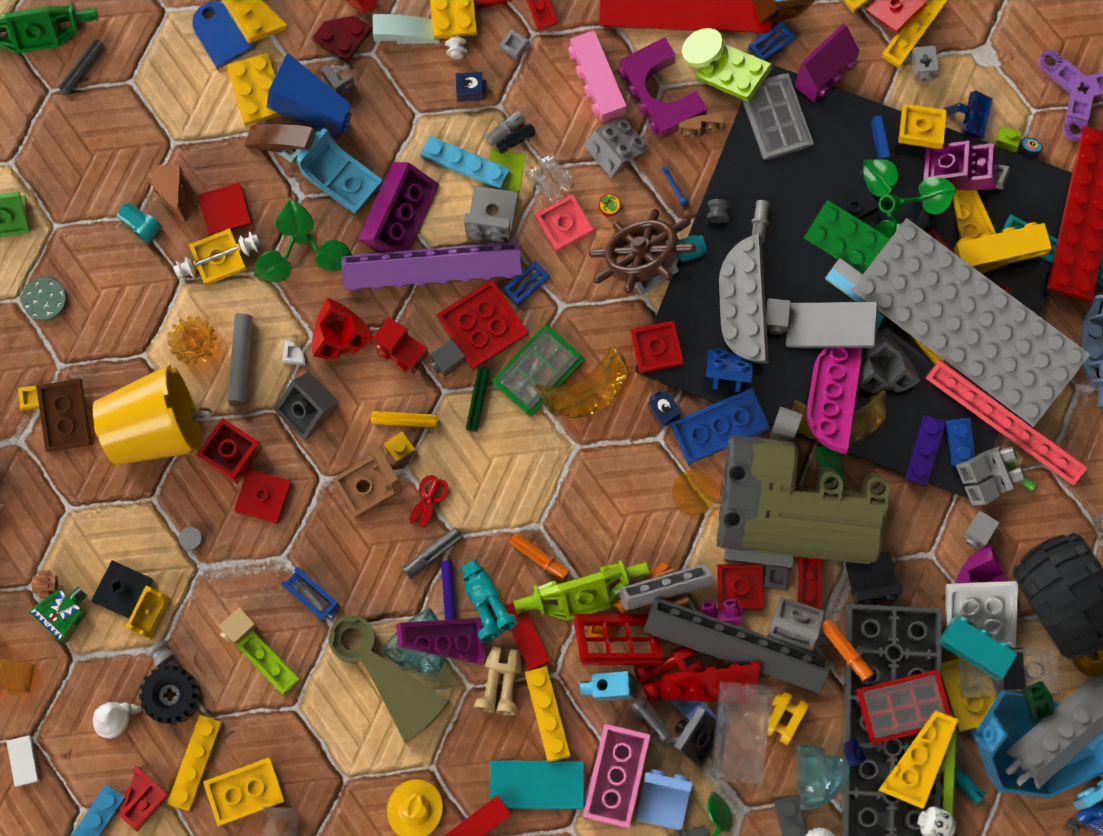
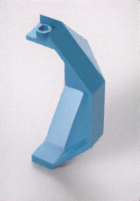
(1004, 726)

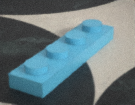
(465, 163)

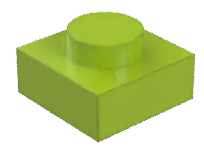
(1008, 139)

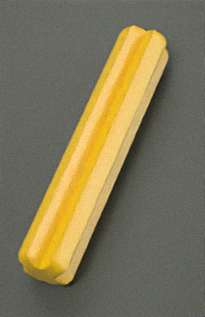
(404, 419)

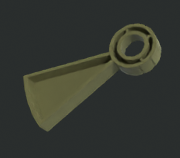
(407, 699)

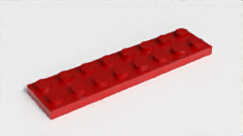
(1081, 229)

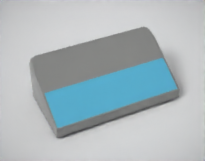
(844, 279)

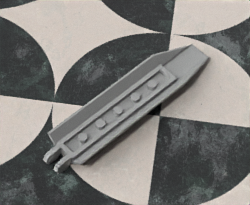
(1061, 735)

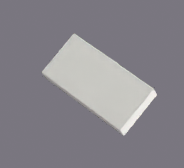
(22, 761)

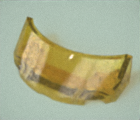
(589, 392)
(863, 422)

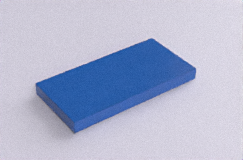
(709, 428)

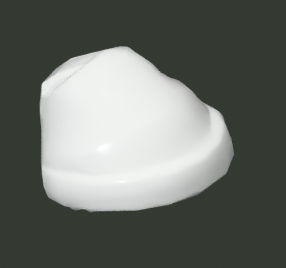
(112, 718)

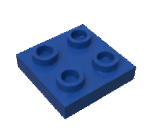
(728, 367)

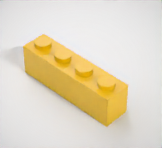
(1004, 247)

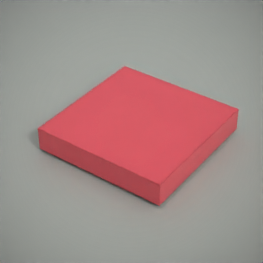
(564, 223)

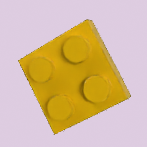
(922, 126)

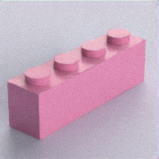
(597, 76)

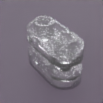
(562, 178)

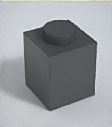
(447, 358)

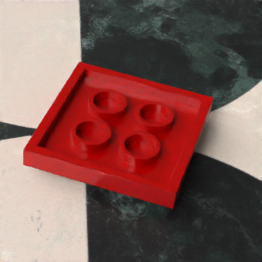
(482, 324)

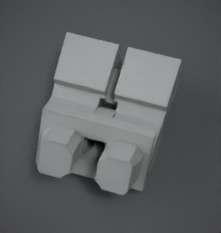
(989, 474)

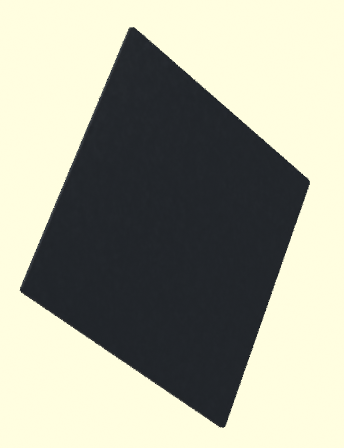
(797, 269)

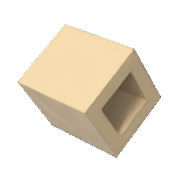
(236, 627)

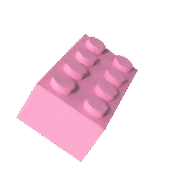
(616, 776)

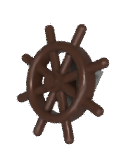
(646, 260)

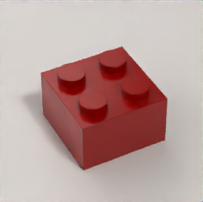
(229, 451)

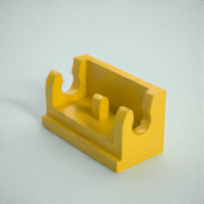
(148, 612)

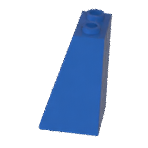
(308, 99)

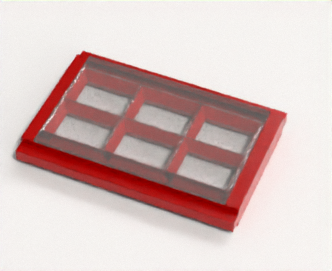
(901, 706)

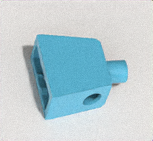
(620, 686)

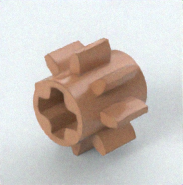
(44, 584)

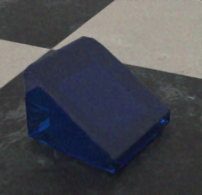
(853, 752)

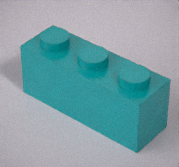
(977, 647)

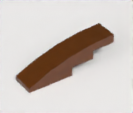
(280, 137)

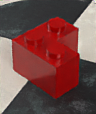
(395, 344)

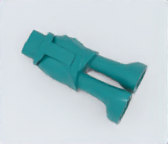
(482, 592)

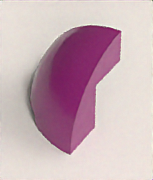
(983, 567)

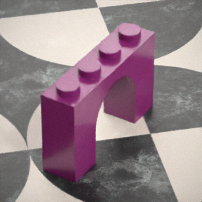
(637, 69)

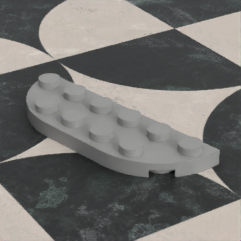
(744, 301)

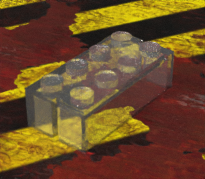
(741, 732)

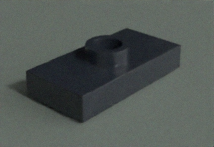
(860, 204)

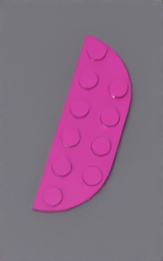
(834, 396)

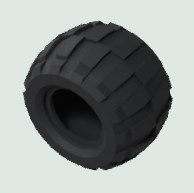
(1065, 592)

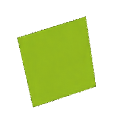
(514, 163)

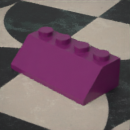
(398, 209)

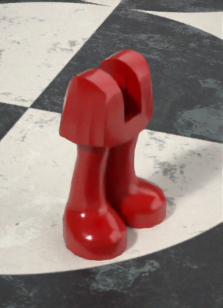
(645, 673)

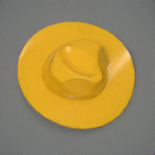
(414, 808)

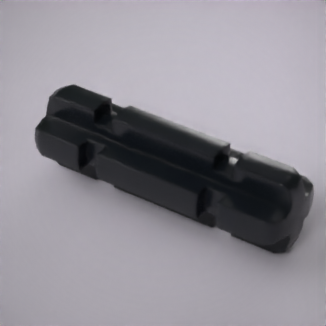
(515, 138)

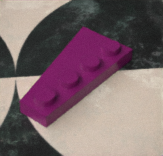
(444, 638)

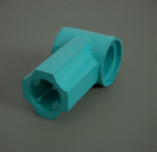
(143, 225)

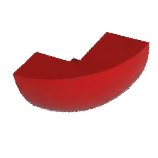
(338, 331)

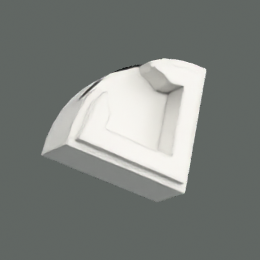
(293, 354)

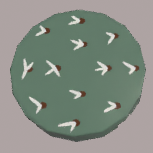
(44, 299)

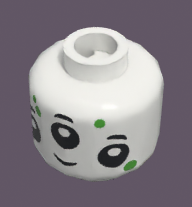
(936, 822)

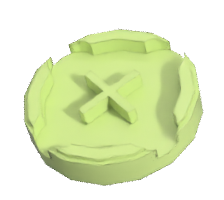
(703, 47)

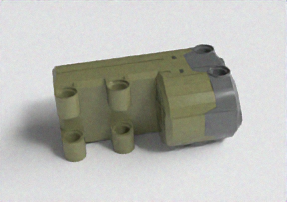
(773, 515)

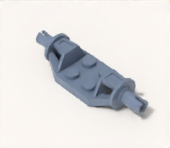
(1093, 343)

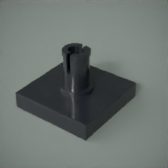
(120, 589)
(696, 737)

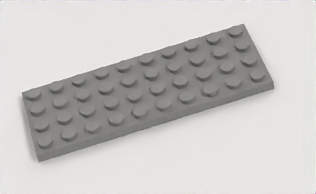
(970, 322)

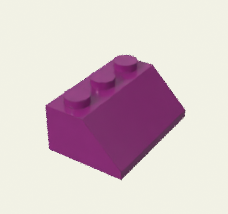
(827, 64)

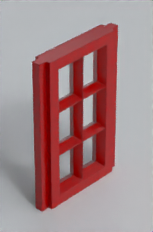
(609, 658)

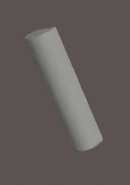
(240, 359)
(666, 586)

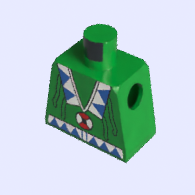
(61, 613)

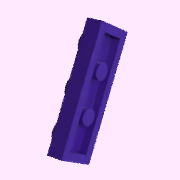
(924, 450)

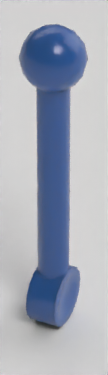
(683, 201)

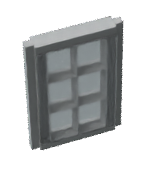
(777, 118)

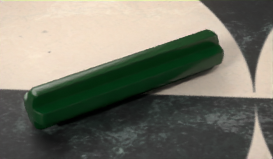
(477, 399)

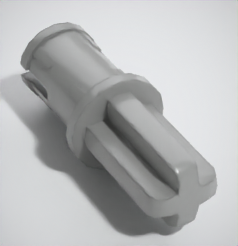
(504, 128)
(760, 219)

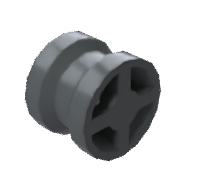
(718, 211)

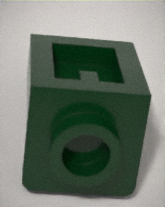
(1039, 701)

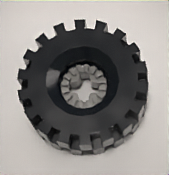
(156, 688)

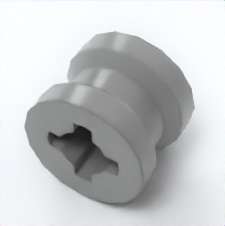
(160, 653)

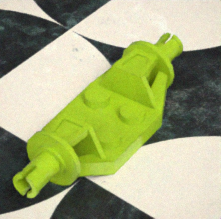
(582, 594)

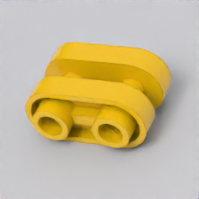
(783, 703)

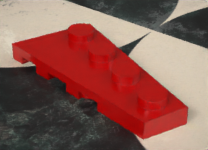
(705, 685)

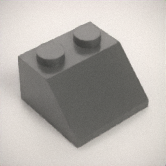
(306, 405)

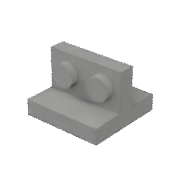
(796, 623)

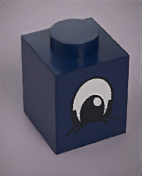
(470, 86)
(663, 408)

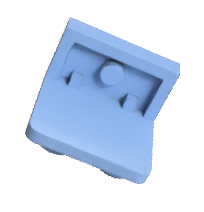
(664, 799)

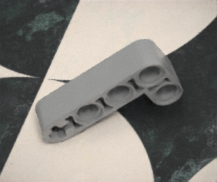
(785, 425)

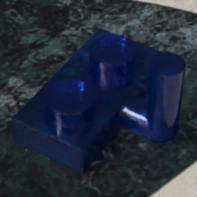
(975, 113)

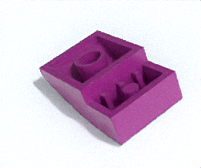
(963, 165)

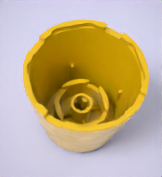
(147, 419)

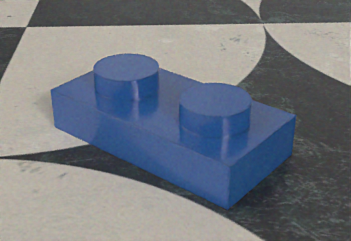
(960, 440)

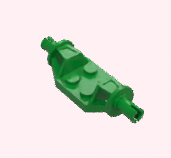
(40, 27)

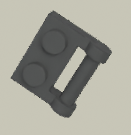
(644, 713)

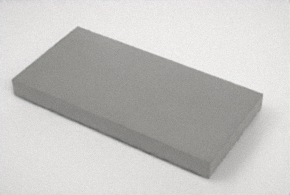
(832, 325)

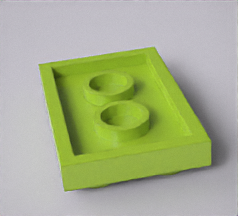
(735, 73)

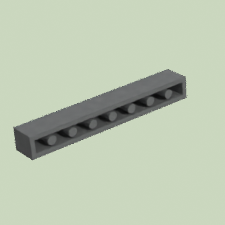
(737, 645)

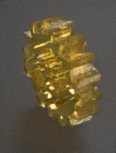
(200, 335)

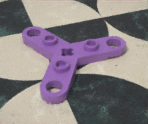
(1070, 80)

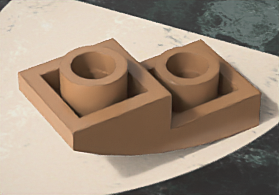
(691, 127)

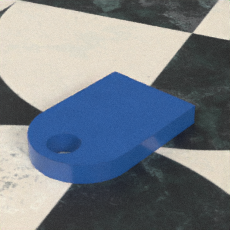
(220, 34)

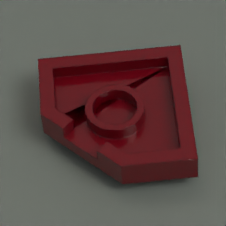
(342, 36)

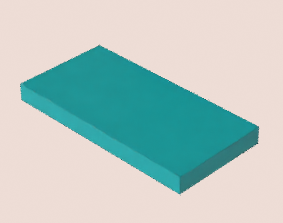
(538, 784)

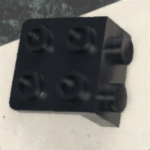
(913, 210)
(874, 581)

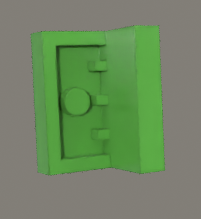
(13, 214)

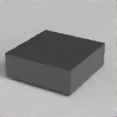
(776, 577)

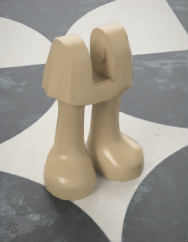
(488, 701)

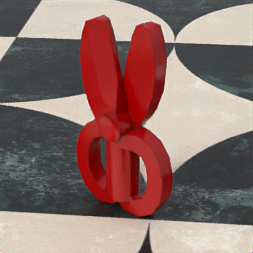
(425, 506)

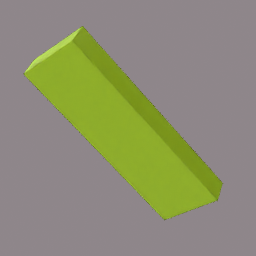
(268, 662)

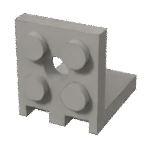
(491, 228)

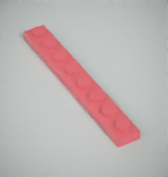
(1006, 422)

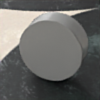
(190, 538)

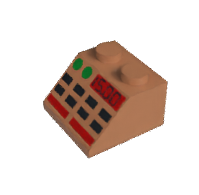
(171, 188)

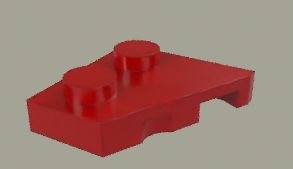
(141, 799)

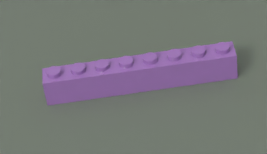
(431, 265)

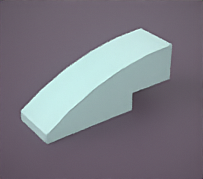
(403, 29)

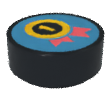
(1030, 147)

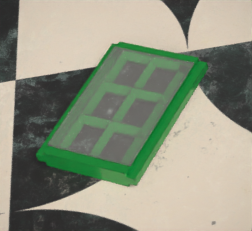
(542, 360)

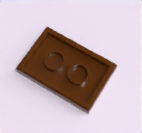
(64, 415)

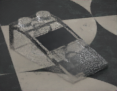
(1028, 667)

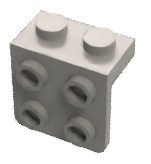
(615, 145)

